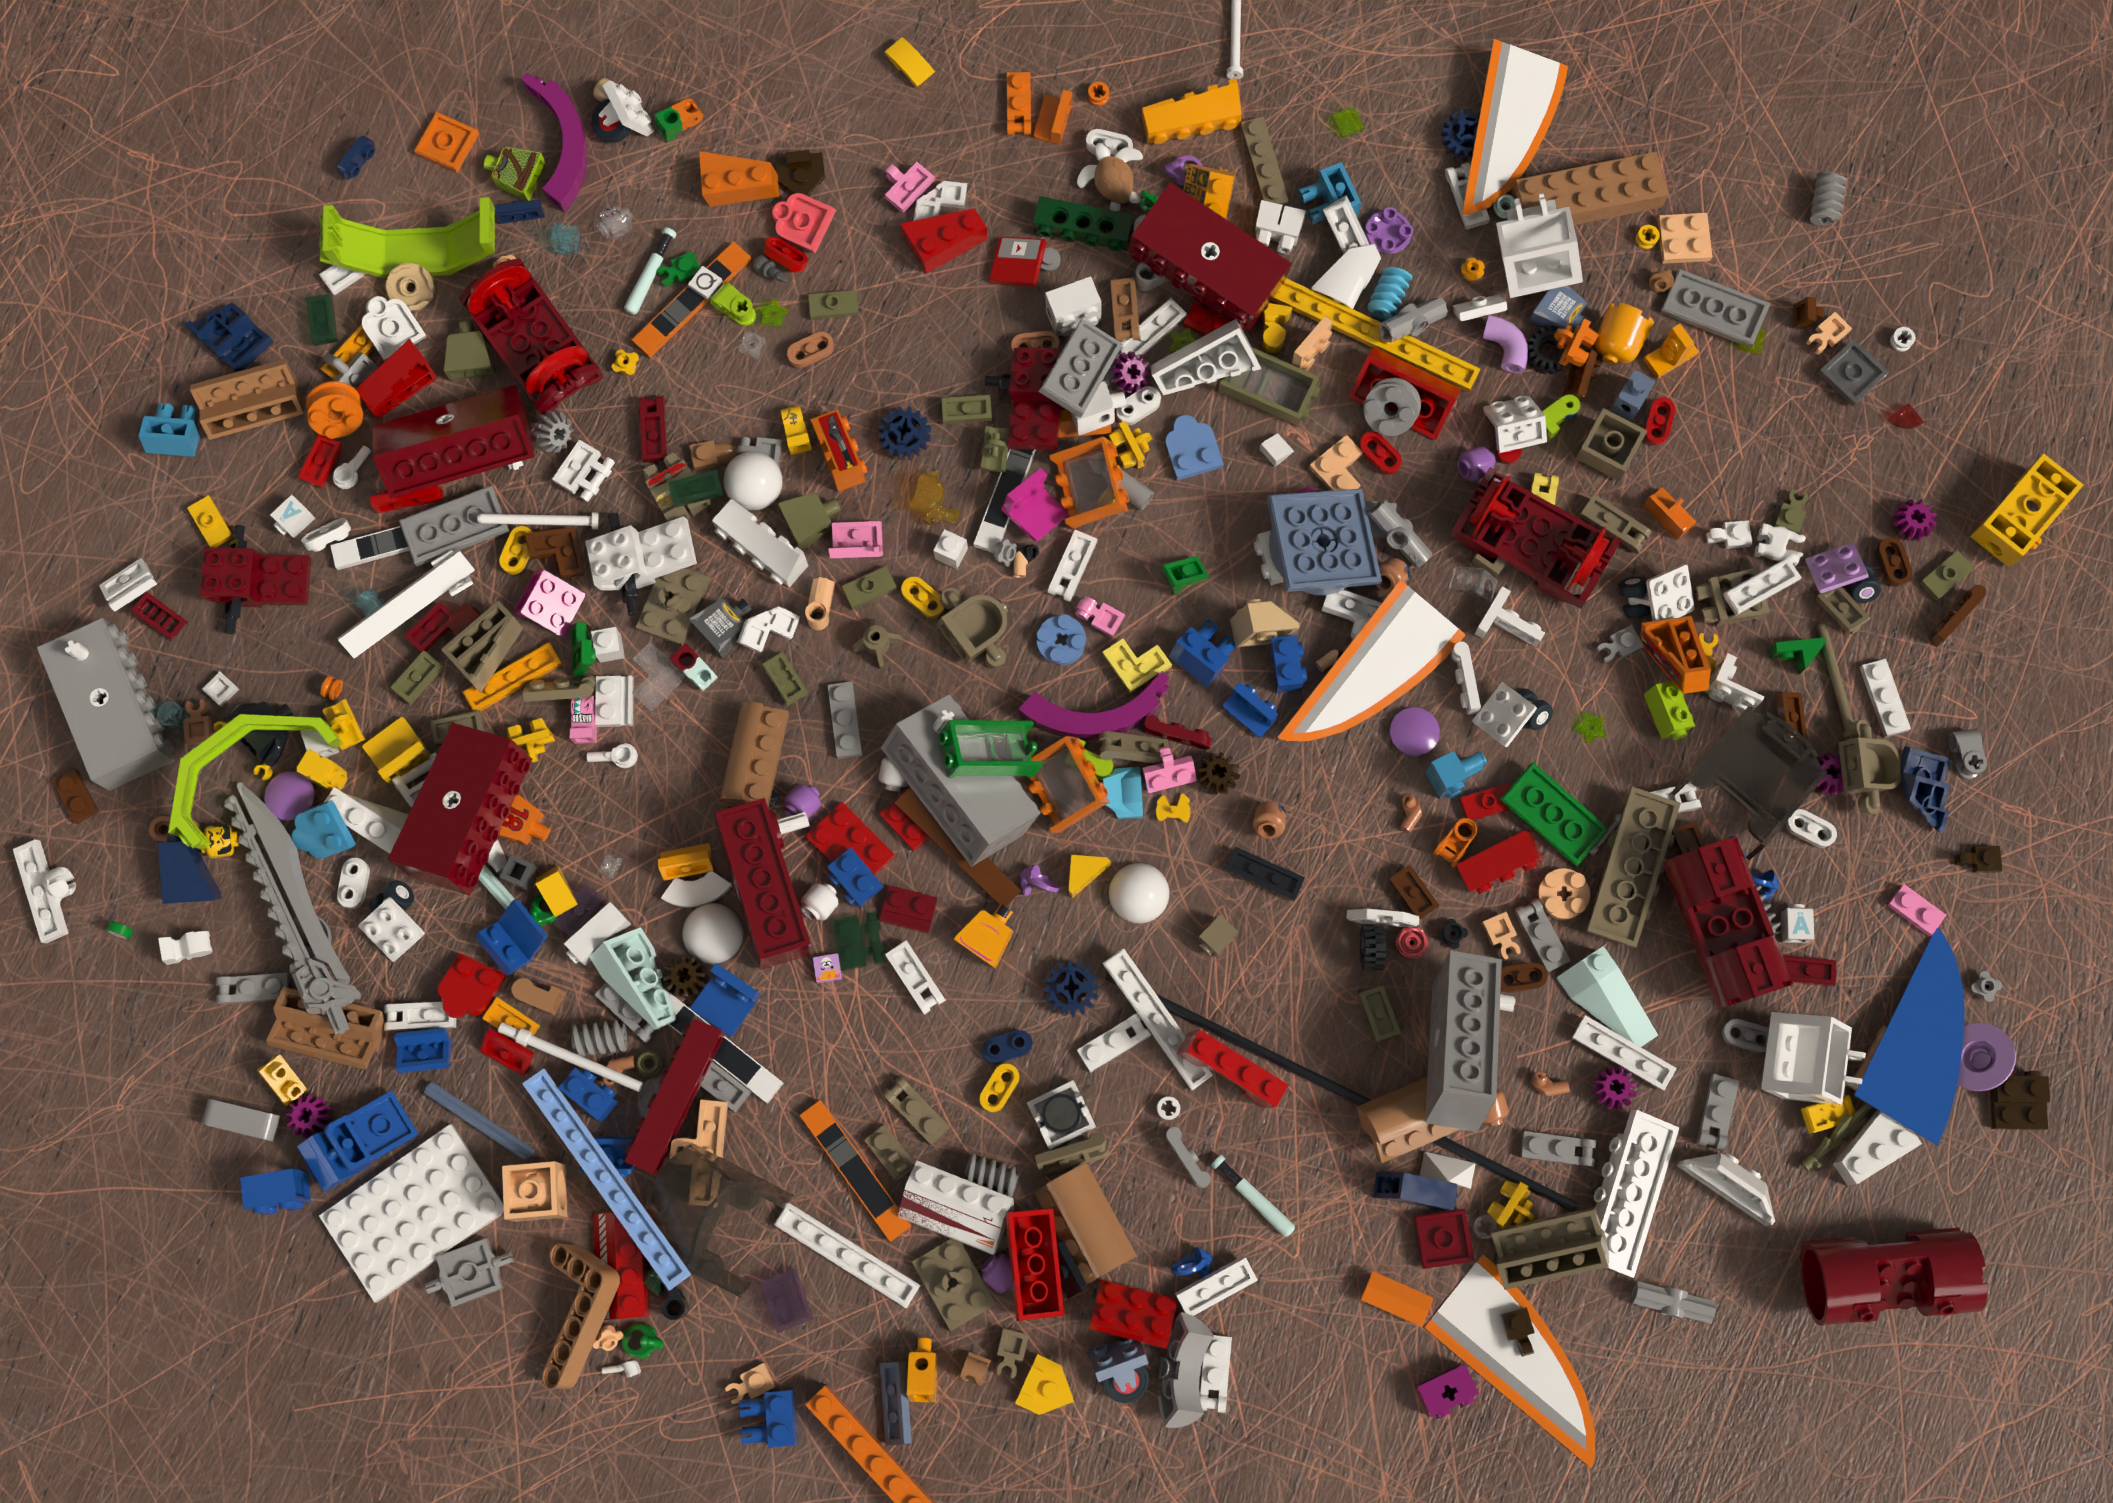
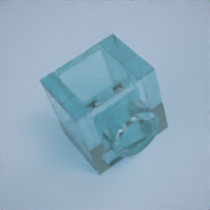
(565, 239)

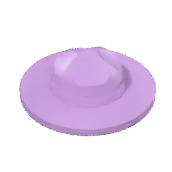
(1986, 1057)

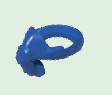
(1769, 880)
(1198, 1259)

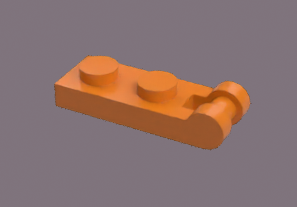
(1018, 102)

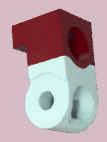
(693, 667)

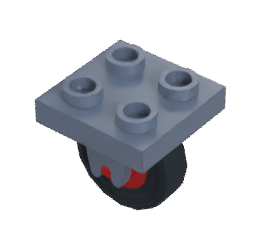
(1121, 1369)

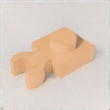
(1830, 332)
(1500, 931)
(755, 1383)

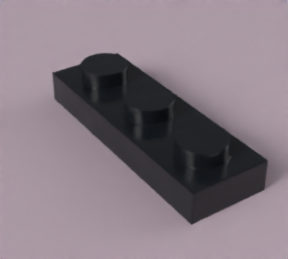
(1264, 874)

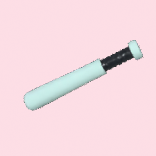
(647, 276)
(1265, 1207)

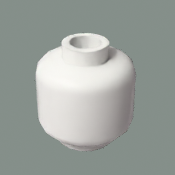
(890, 776)
(819, 902)

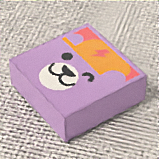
(827, 968)

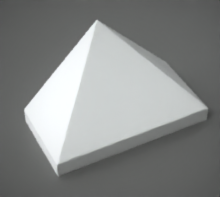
(1447, 1169)

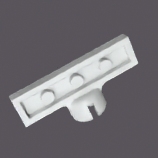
(1351, 607)
(44, 889)

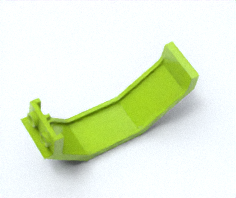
(379, 250)
(191, 764)

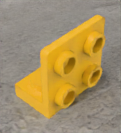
(396, 750)

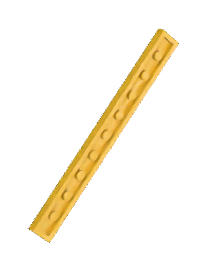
(1366, 331)

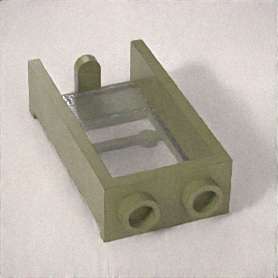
(1275, 388)

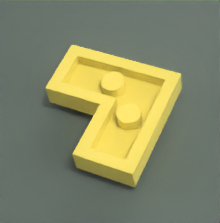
(1136, 671)

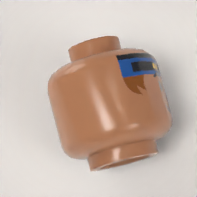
(1391, 573)
(1269, 820)

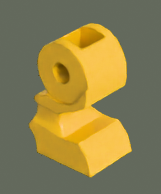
(1274, 334)

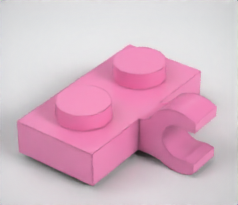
(907, 186)
(1169, 772)

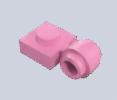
(1105, 619)

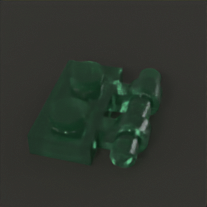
(850, 941)

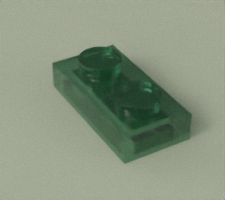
(322, 319)
(695, 488)

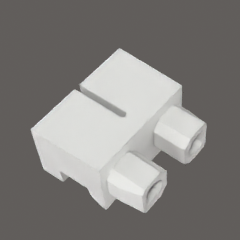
(1285, 233)

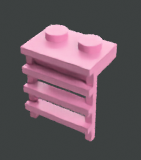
(857, 539)

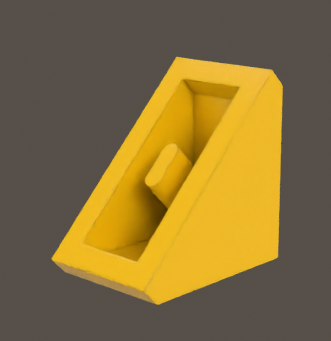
(1084, 871)
(556, 891)

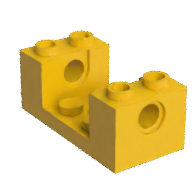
(2012, 526)

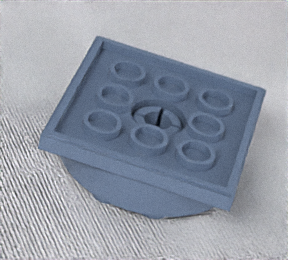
(1336, 522)

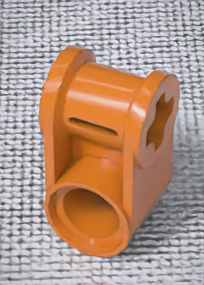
(1454, 845)

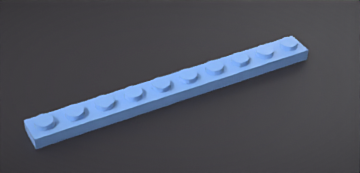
(607, 1179)

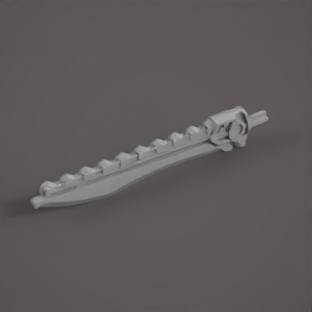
(314, 983)

